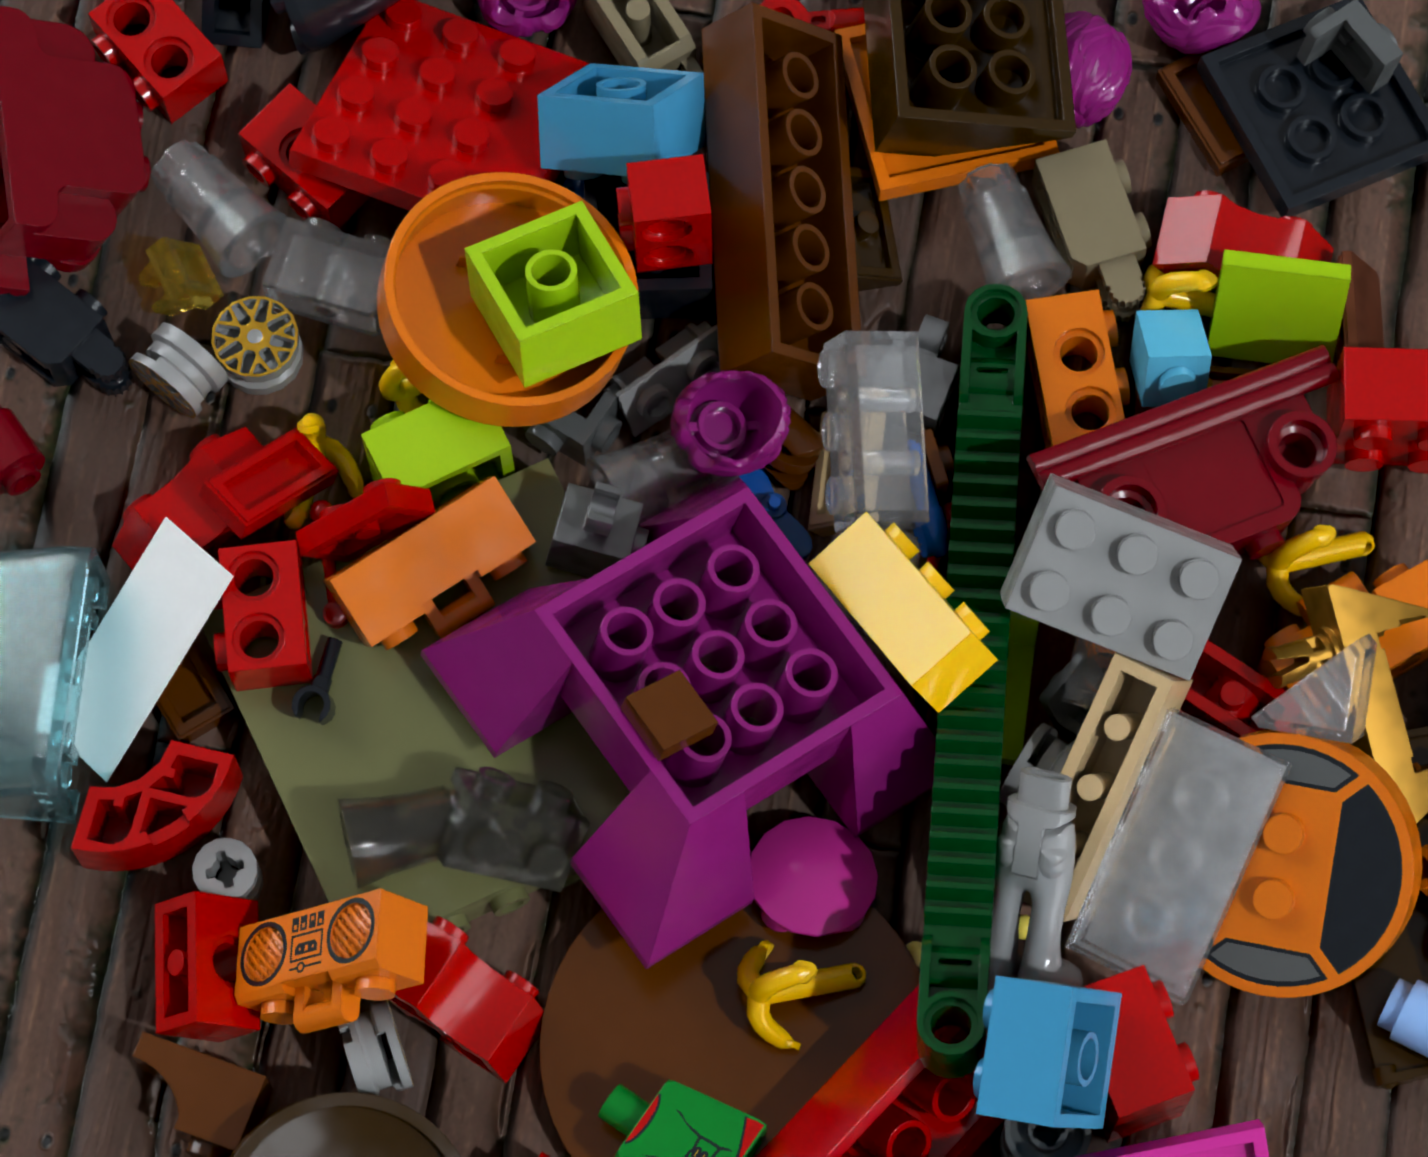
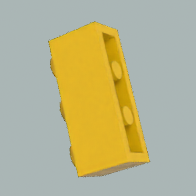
(905, 609)

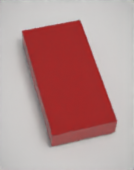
(268, 483)

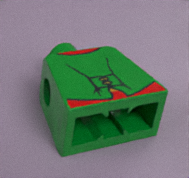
(681, 1124)

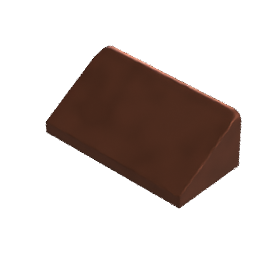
(1363, 311)

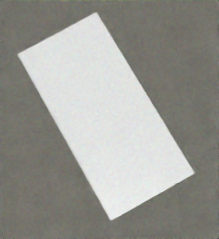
(144, 642)

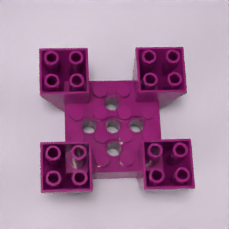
(826, 706)

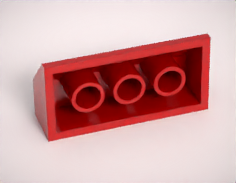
(888, 1102)

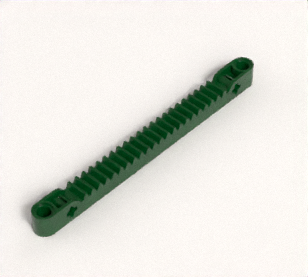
(972, 725)

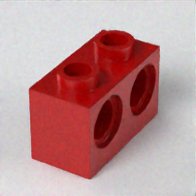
(165, 43)
(666, 213)
(274, 614)

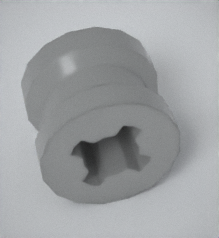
(230, 881)

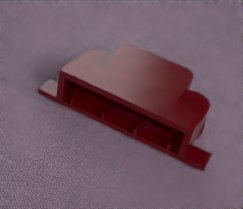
(64, 147)
(1216, 458)

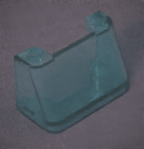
(43, 655)

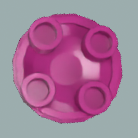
(813, 877)

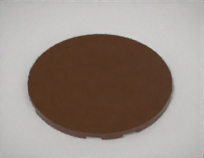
(690, 1023)

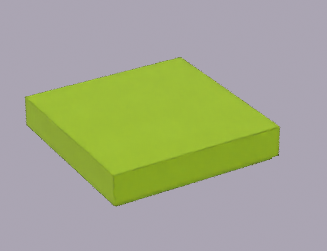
(1276, 306)

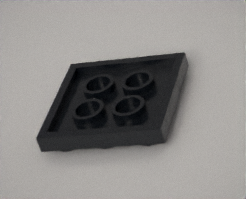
(1313, 125)

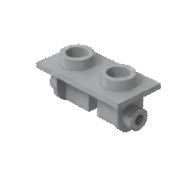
(649, 391)

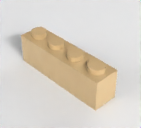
(1110, 758)

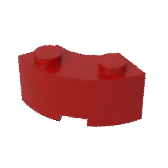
(1205, 224)
(181, 500)
(159, 812)
(472, 1005)

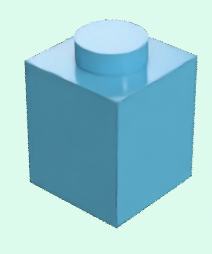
(1169, 355)

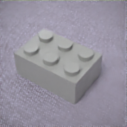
(1120, 577)

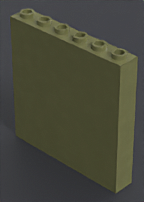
(406, 734)

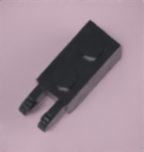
(62, 333)

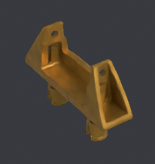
(1337, 620)

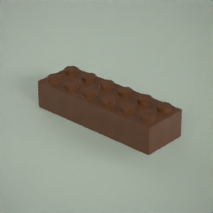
(779, 194)

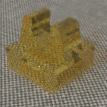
(183, 275)

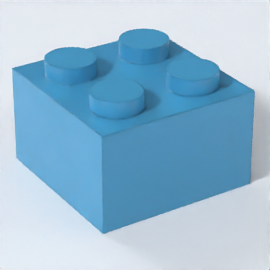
(619, 117)
(1047, 1053)

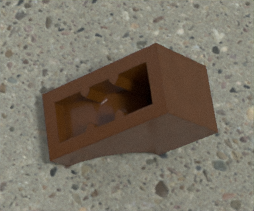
(213, 1097)

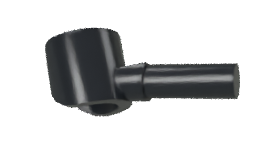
(320, 684)

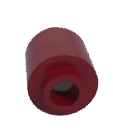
(19, 456)

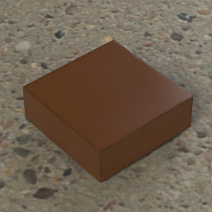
(669, 715)

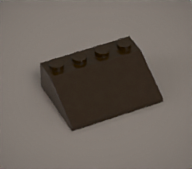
(967, 74)

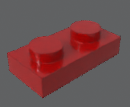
(365, 521)

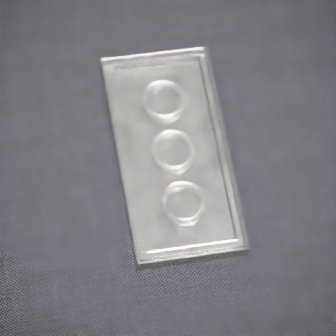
(1178, 853)

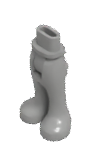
(1036, 857)

